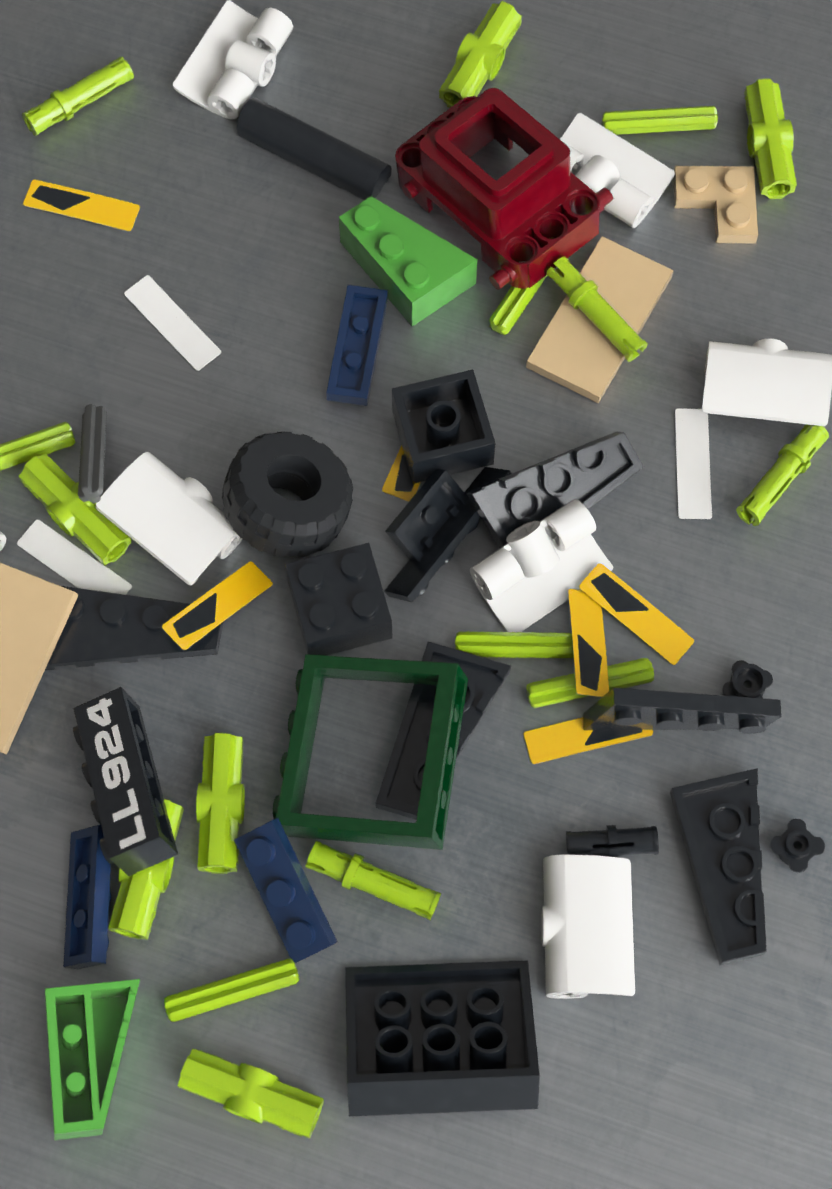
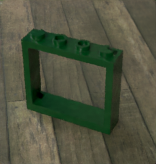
(439, 764)

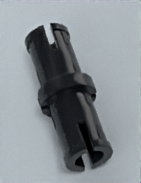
(613, 842)

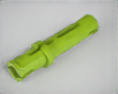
(68, 101)
(584, 295)
(792, 461)
(368, 878)

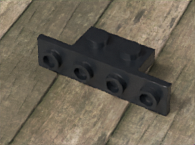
(433, 528)

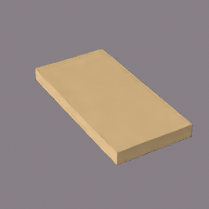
(573, 347)
(30, 627)

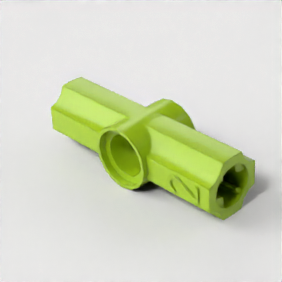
(481, 54)
(770, 139)
(72, 515)
(220, 803)
(141, 891)
(250, 1093)

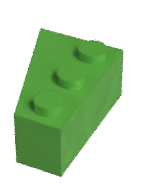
(406, 259)
(85, 1049)

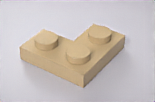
(727, 191)

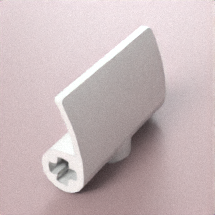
(233, 59)
(611, 162)
(767, 382)
(169, 517)
(539, 566)
(587, 926)

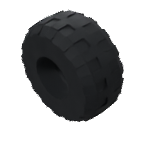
(278, 523)

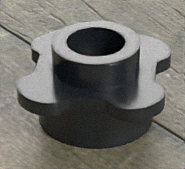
(745, 672)
(797, 858)

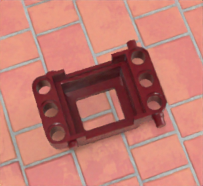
(510, 214)

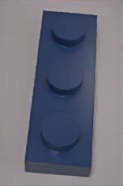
(357, 345)
(285, 890)
(87, 901)

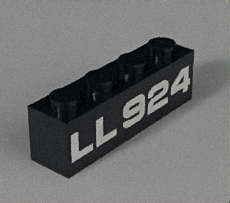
(123, 782)

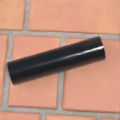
(312, 149)

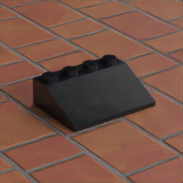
(440, 1038)

